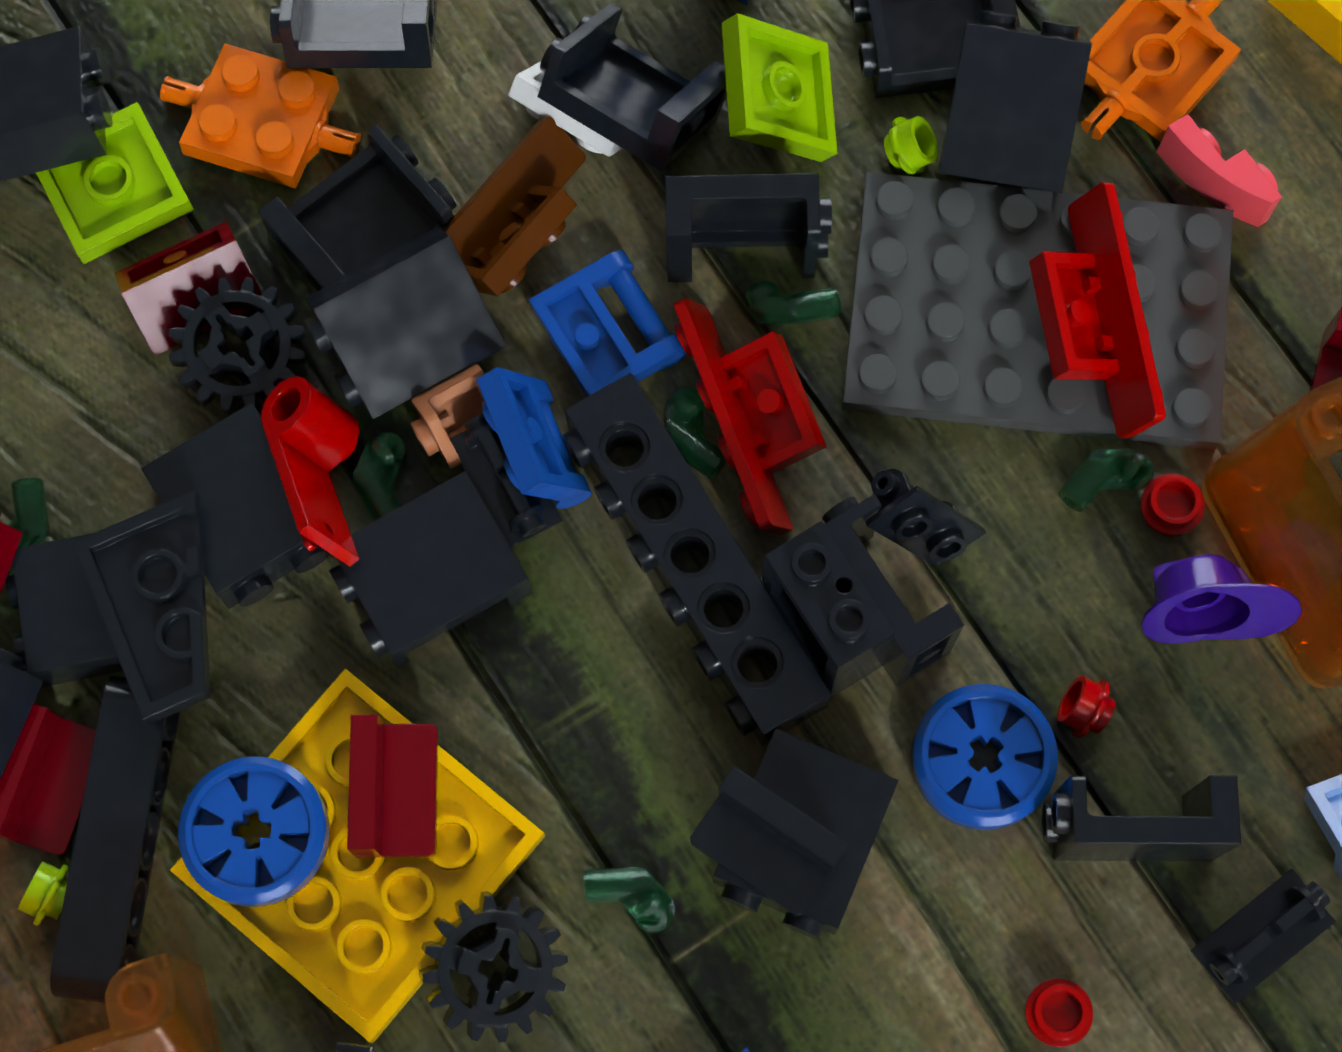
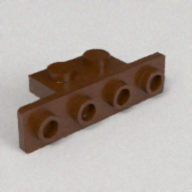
(517, 209)

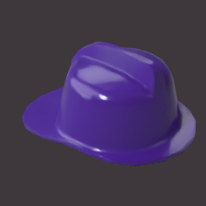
(1214, 600)

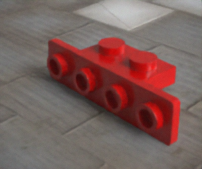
(1096, 313)
(758, 409)

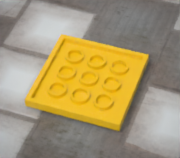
(363, 920)

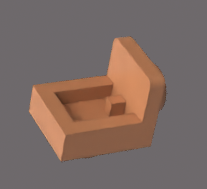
(446, 410)

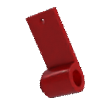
(307, 440)

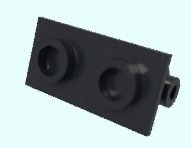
(483, 459)
(920, 520)
(1264, 935)

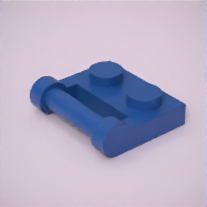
(589, 335)
(535, 451)

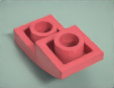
(1228, 184)

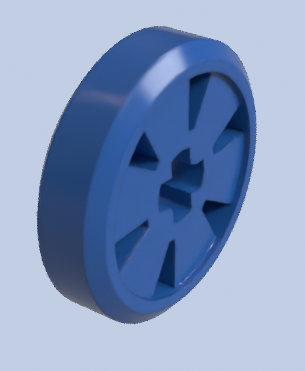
(1024, 760)
(224, 861)

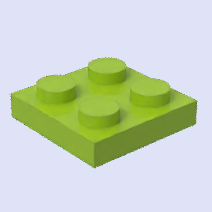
(778, 88)
(116, 194)

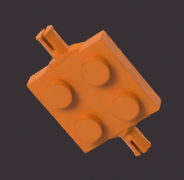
(1155, 63)
(260, 116)

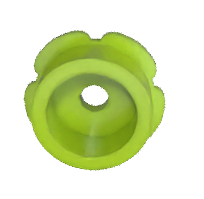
(911, 144)
(45, 893)

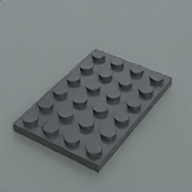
(955, 325)

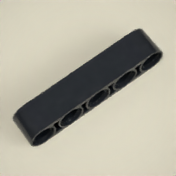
(113, 846)

